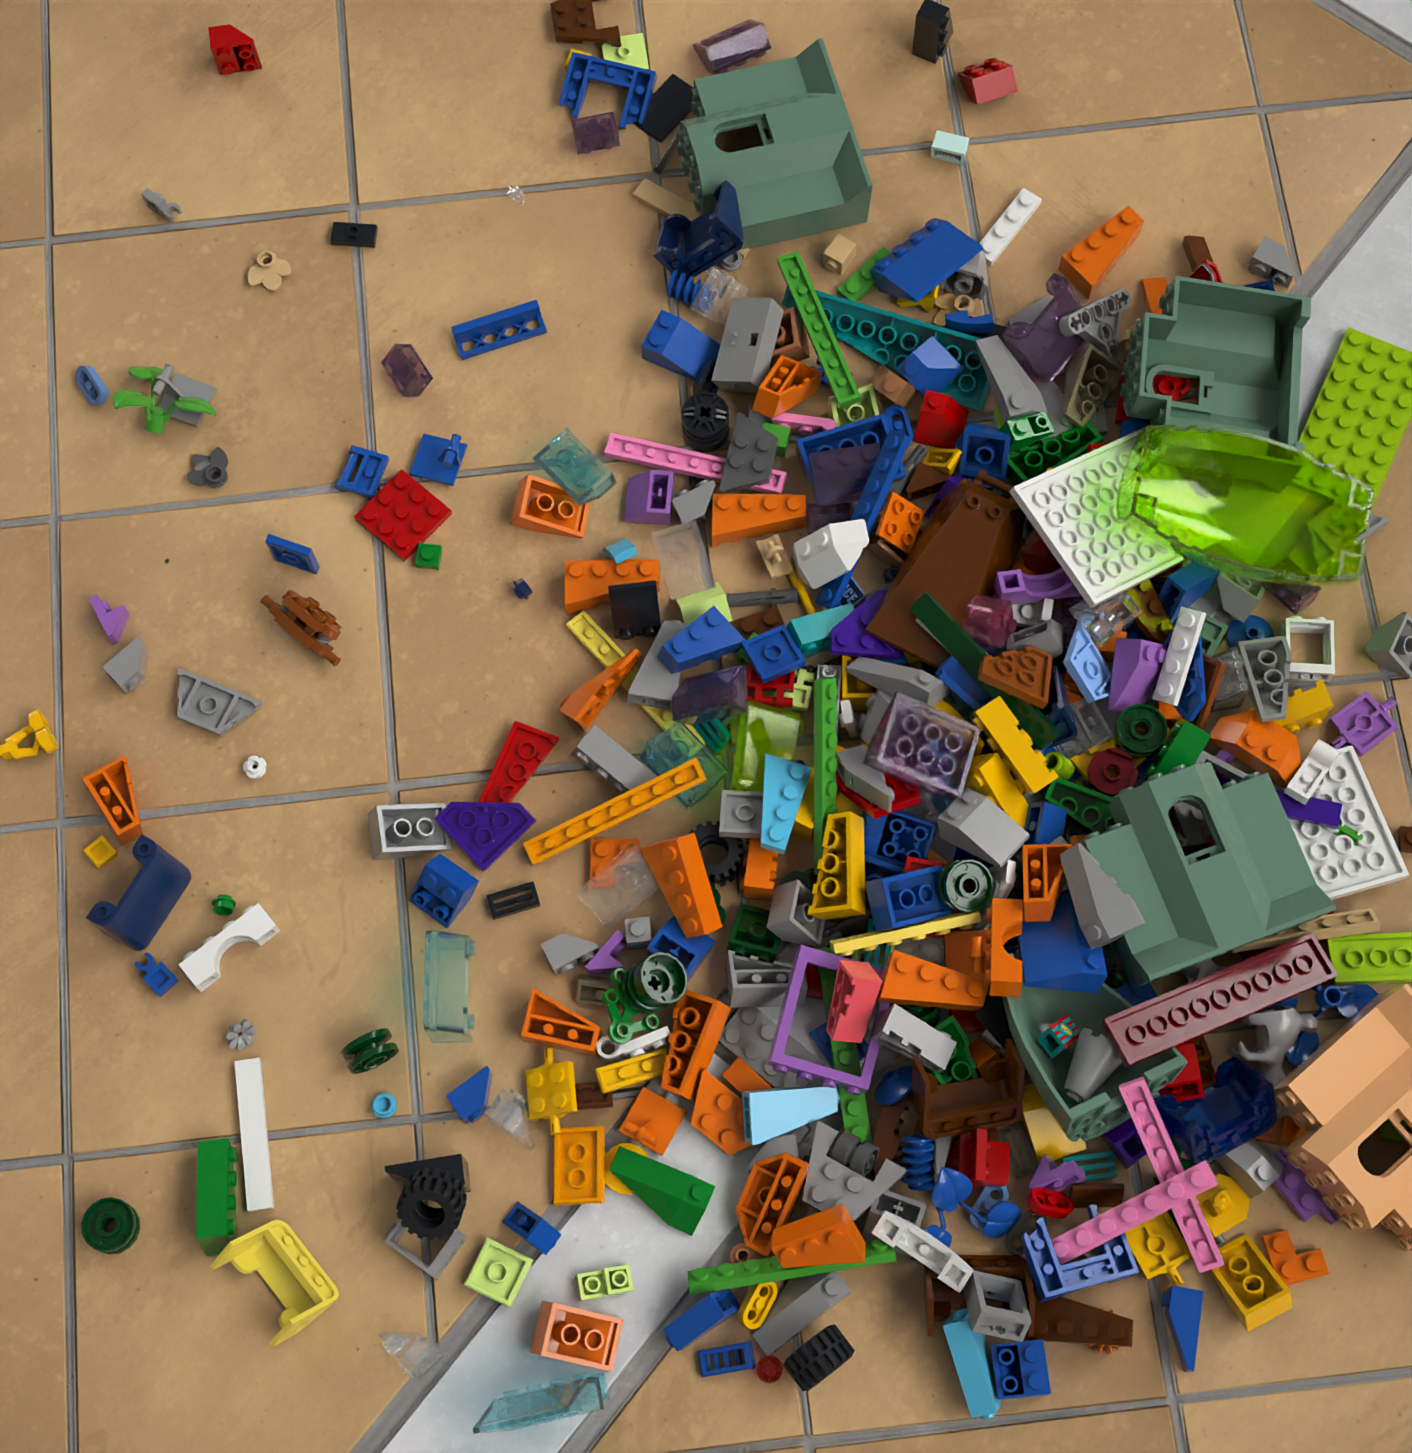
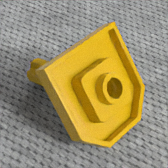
(1224, 1205)

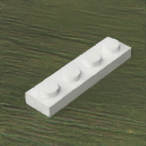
(1009, 225)
(1179, 656)

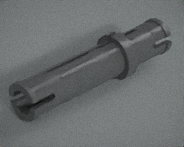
(790, 597)

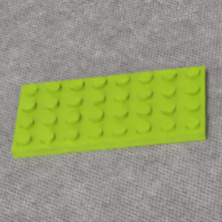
(1361, 409)

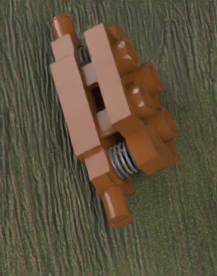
(306, 623)

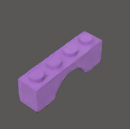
(1025, 588)

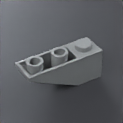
(864, 779)

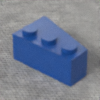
(700, 641)

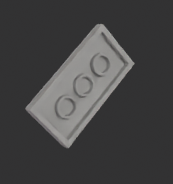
(751, 1037)

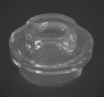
(515, 194)

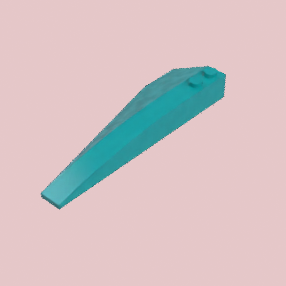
(893, 337)

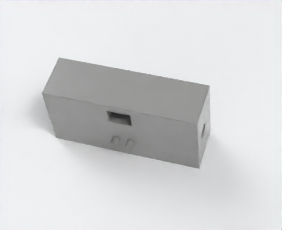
(747, 344)

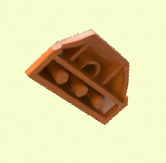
(1259, 744)
(770, 1198)

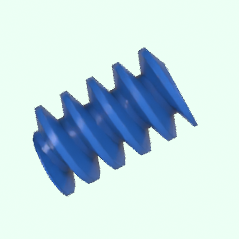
(682, 288)
(918, 1162)

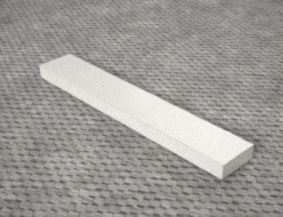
(254, 1135)

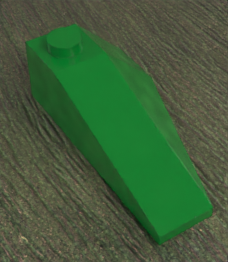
(667, 1191)

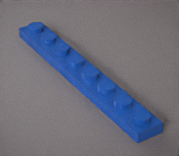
(869, 506)

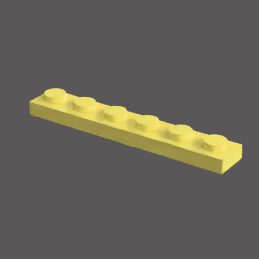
(894, 936)

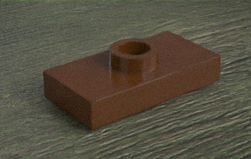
(590, 1097)

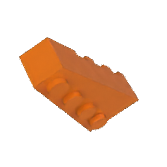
(1099, 252)
(754, 515)
(589, 580)
(760, 872)
(684, 883)
(926, 984)

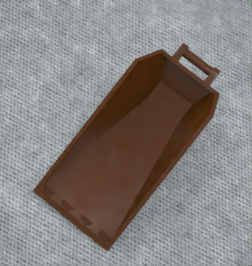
(954, 560)

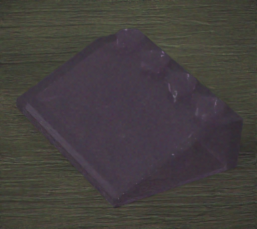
(923, 747)

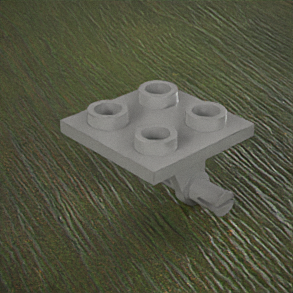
(181, 387)

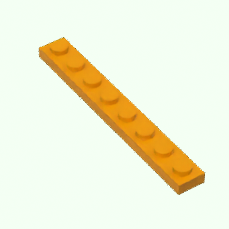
(615, 811)

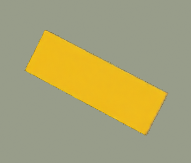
(631, 1071)

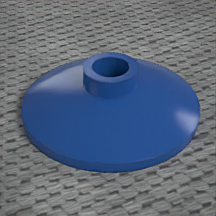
(1239, 631)
(894, 1086)

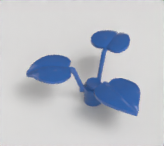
(1348, 1002)
(951, 1190)

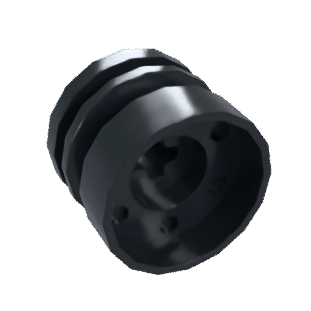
(705, 422)

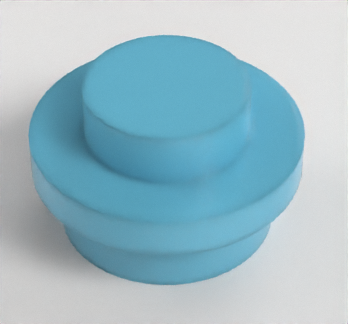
(384, 1105)

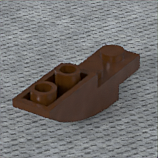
(887, 1124)

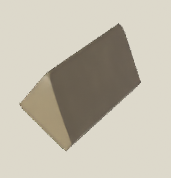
(591, 988)

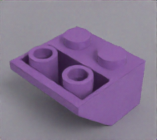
(650, 497)

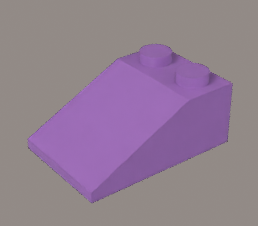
(1134, 672)

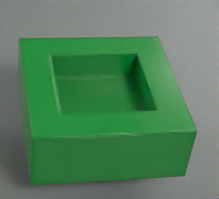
(428, 556)

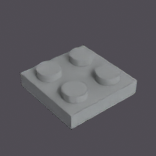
(741, 814)

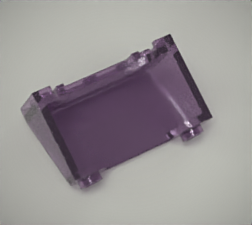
(1041, 345)

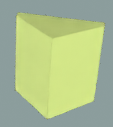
(855, 412)
(695, 605)

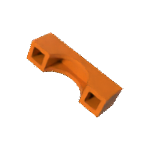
(1005, 970)

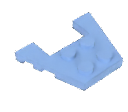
(1087, 666)

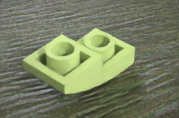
(604, 1282)

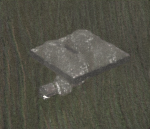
(717, 294)

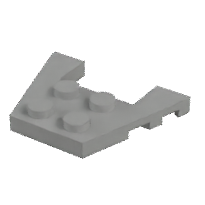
(835, 1184)

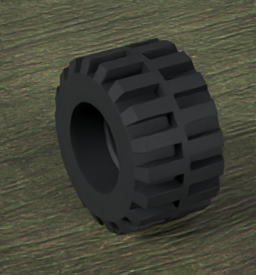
(732, 864)
(426, 1220)
(818, 1357)

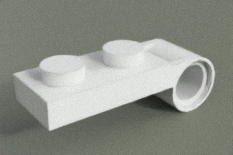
(1312, 772)
(635, 1047)

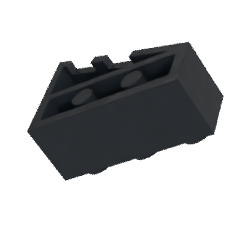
(932, 31)

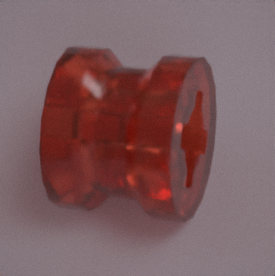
(768, 1365)

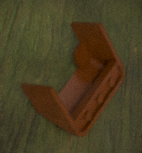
(970, 1103)
(941, 1297)

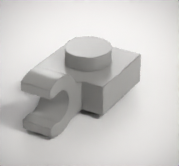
(157, 203)

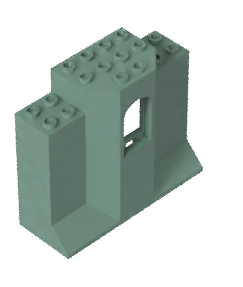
(802, 177)
(1238, 347)
(1204, 908)

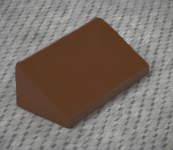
(1196, 250)
(1097, 1194)

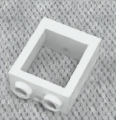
(1317, 625)

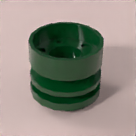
(654, 983)

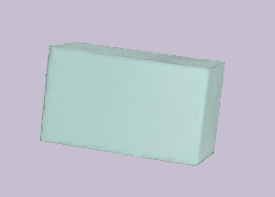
(949, 147)

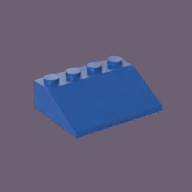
(924, 260)
(858, 433)
(1058, 954)

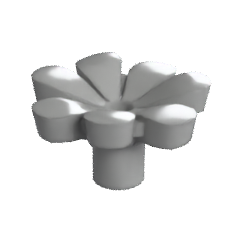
(240, 1034)

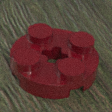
(1105, 761)

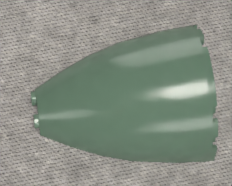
(1105, 1109)

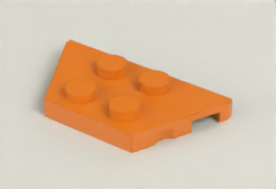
(719, 1114)

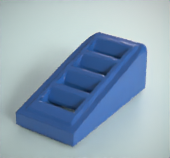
(748, 1355)

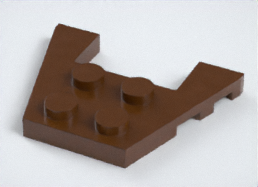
(576, 23)

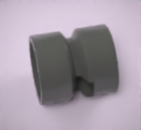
(853, 1153)

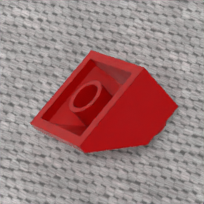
(940, 421)

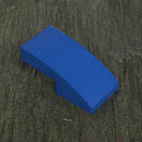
(962, 323)

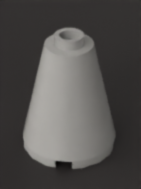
(1091, 1065)

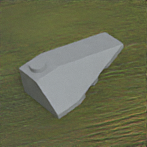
(1009, 383)
(1268, 670)
(894, 678)
(1099, 903)
(1252, 1167)
(798, 1306)

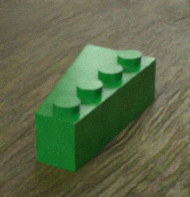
(1050, 453)
(1180, 748)
(1082, 804)
(215, 1195)

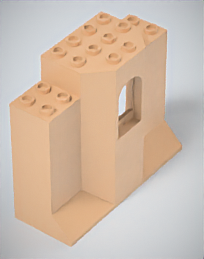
(1342, 1098)

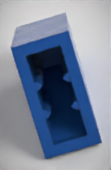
(1185, 588)
(701, 1319)

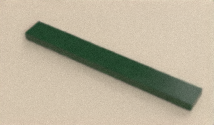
(970, 655)

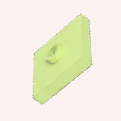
(630, 52)
(498, 1272)

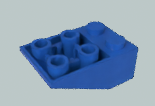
(897, 836)

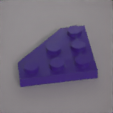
(849, 635)
(485, 828)

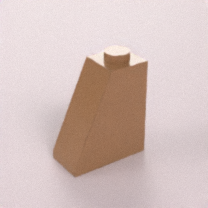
(893, 386)

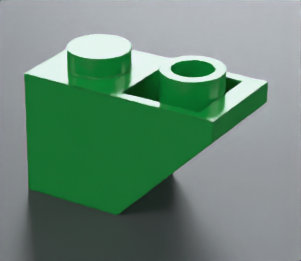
(1027, 430)

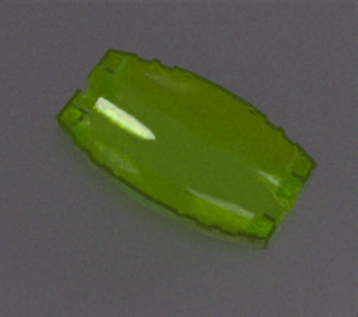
(1245, 505)

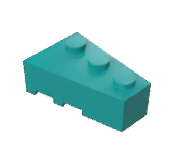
(813, 631)

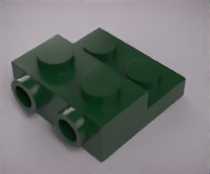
(752, 936)

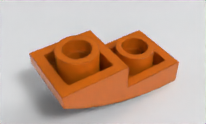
(744, 1077)

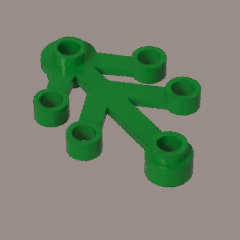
(624, 1020)

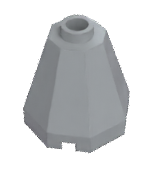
(969, 279)

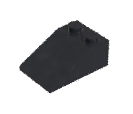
(635, 609)
(455, 1164)

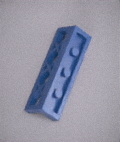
(494, 324)
(962, 683)

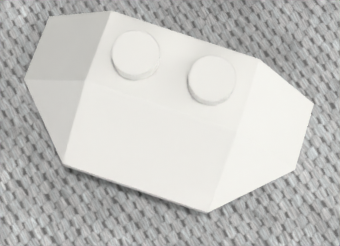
(829, 552)

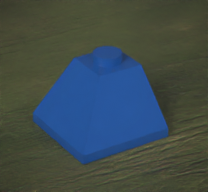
(930, 367)
(984, 449)

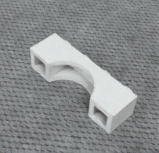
(203, 965)

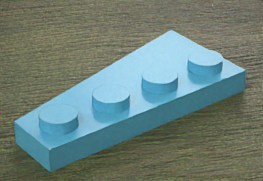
(782, 795)

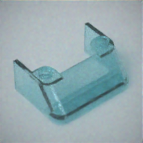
(446, 987)

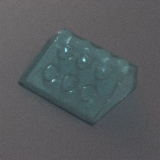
(542, 1404)

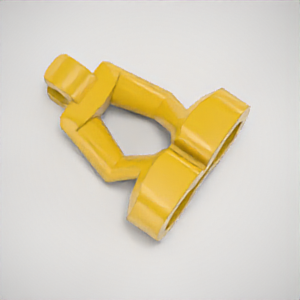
(43, 738)

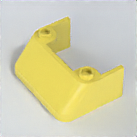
(288, 1272)

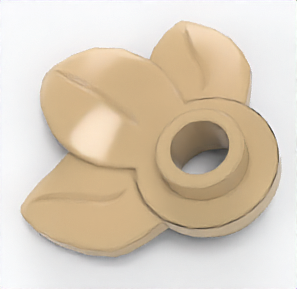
(270, 273)
(950, 304)

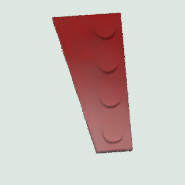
(517, 762)

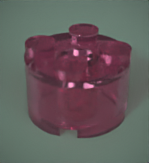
(990, 620)

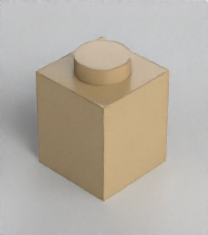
(839, 254)

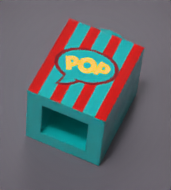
(1059, 1036)

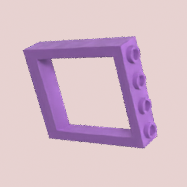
(804, 1069)

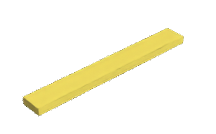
(607, 653)

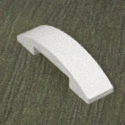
(924, 1248)

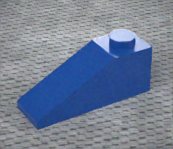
(1183, 1318)

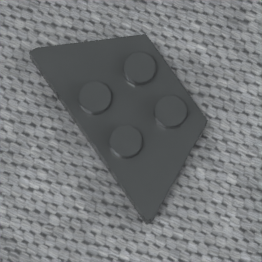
(749, 456)

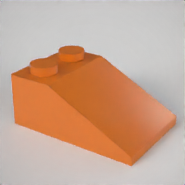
(548, 509)
(576, 1335)

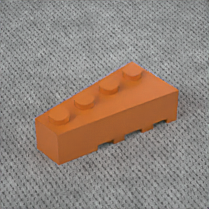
(692, 1042)

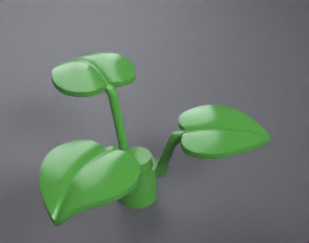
(155, 416)

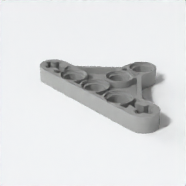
(1106, 320)

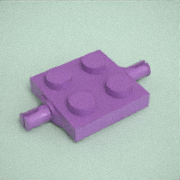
(1363, 723)
(1299, 1194)

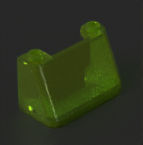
(761, 732)

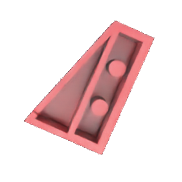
(852, 1001)

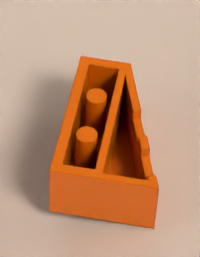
(819, 1240)

